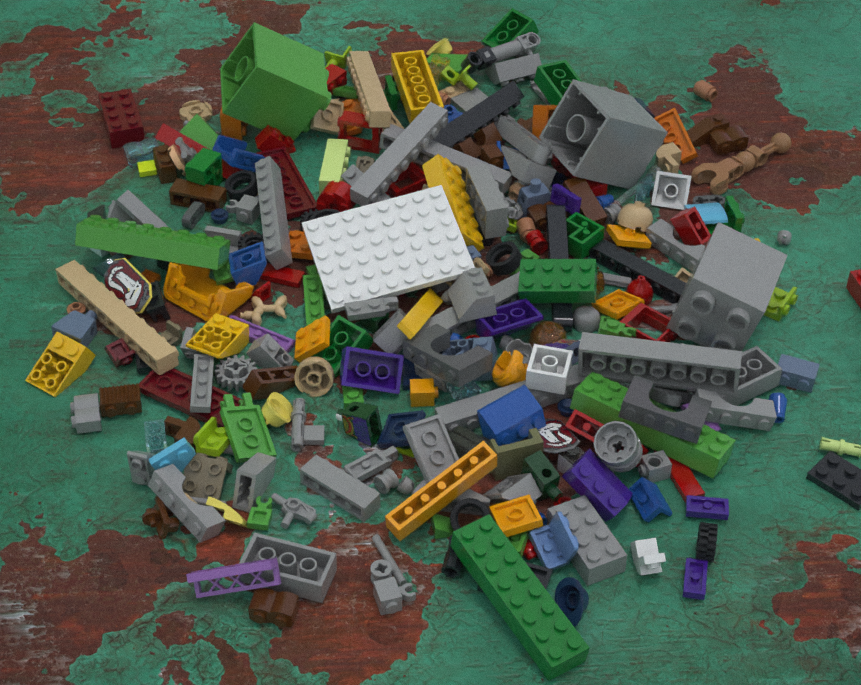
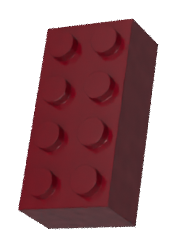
(121, 117)

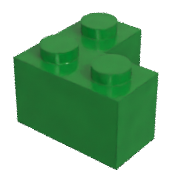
(205, 168)
(582, 235)

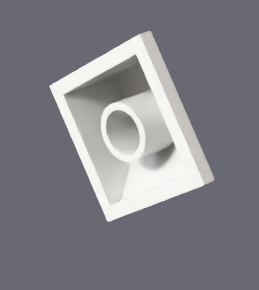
(671, 190)

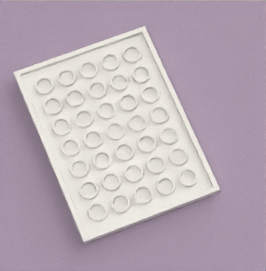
(387, 248)

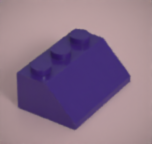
(509, 319)
(371, 370)
(599, 484)

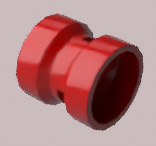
(536, 242)

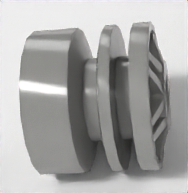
(613, 437)

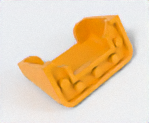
(199, 294)

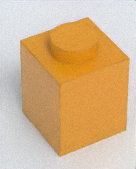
(422, 392)

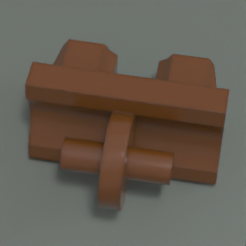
(159, 517)

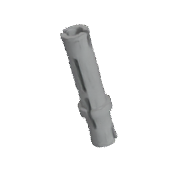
(298, 418)

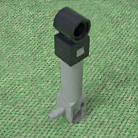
(486, 56)

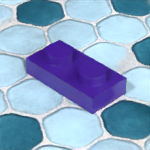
(562, 196)
(707, 507)
(695, 579)

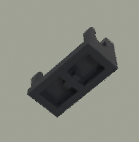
(157, 304)

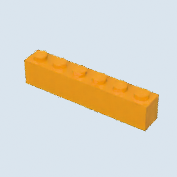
(441, 491)

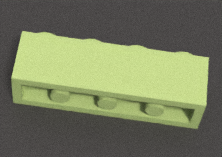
(334, 162)

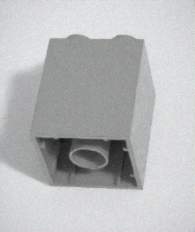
(602, 135)
(727, 290)

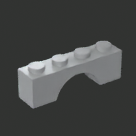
(662, 238)
(757, 415)
(200, 520)

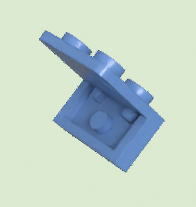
(554, 542)

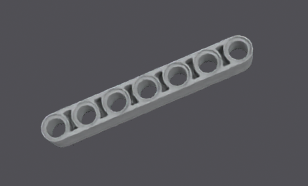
(523, 140)

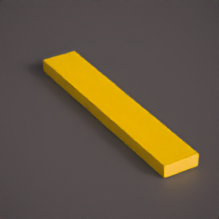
(419, 313)

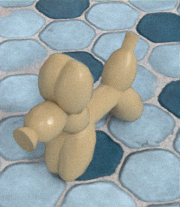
(259, 308)

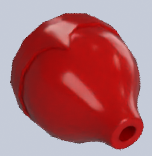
(641, 288)

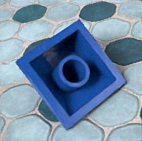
(248, 263)

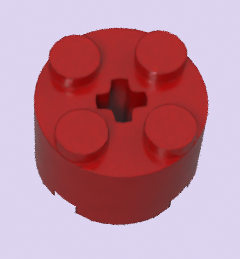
(335, 196)

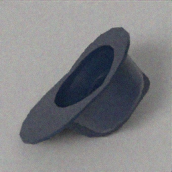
(571, 599)

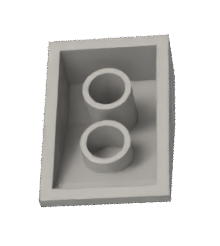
(526, 169)

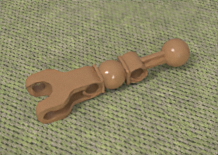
(730, 169)

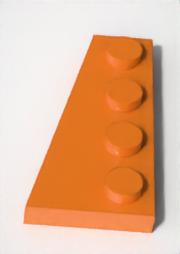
(677, 134)

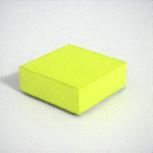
(147, 168)

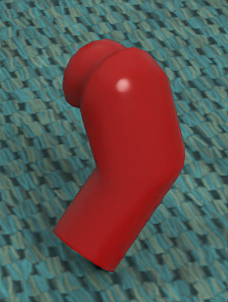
(529, 551)

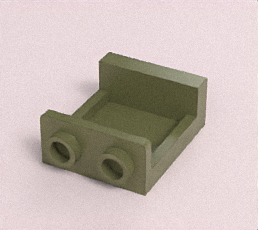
(512, 455)

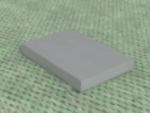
(431, 445)

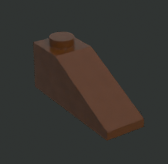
(700, 132)
(269, 380)

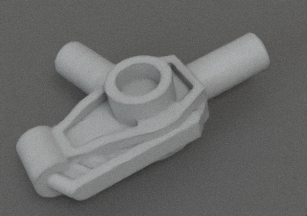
(187, 152)
(294, 509)

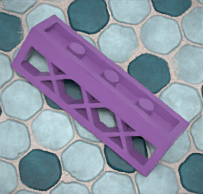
(231, 570)

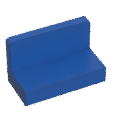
(649, 499)

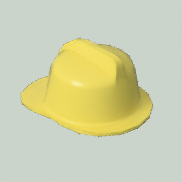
(441, 47)
(277, 410)

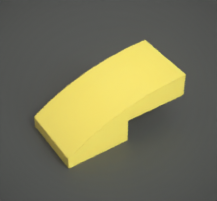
(230, 514)

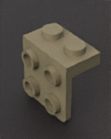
(205, 476)

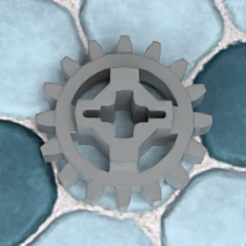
(233, 372)

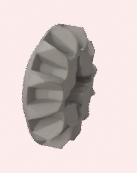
(515, 210)

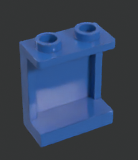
(234, 153)

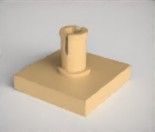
(327, 120)

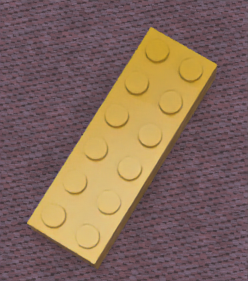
(414, 82)
(442, 172)

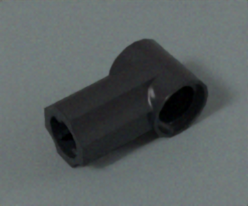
(452, 564)

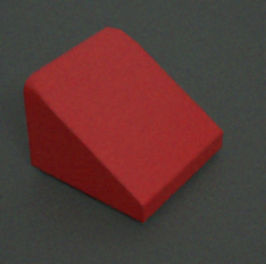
(263, 292)

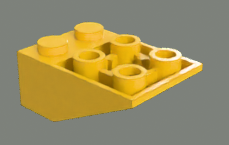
(220, 337)
(60, 365)

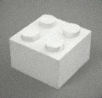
(549, 369)

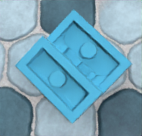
(710, 212)

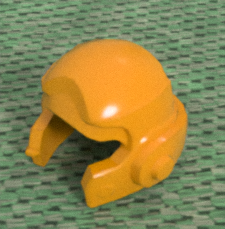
(509, 369)

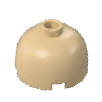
(635, 216)
(314, 376)

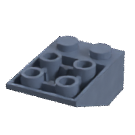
(463, 345)

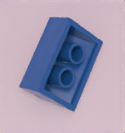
(511, 417)

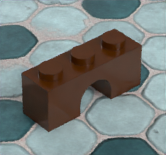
(484, 136)

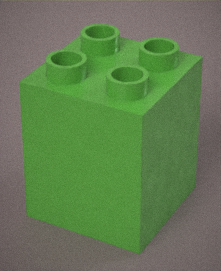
(274, 82)

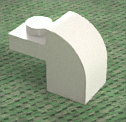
(646, 556)

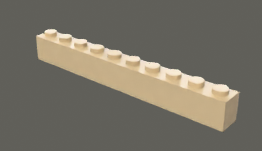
(368, 89)
(118, 317)

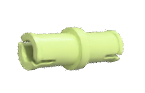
(840, 447)

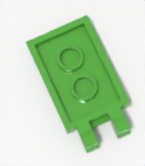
(245, 428)

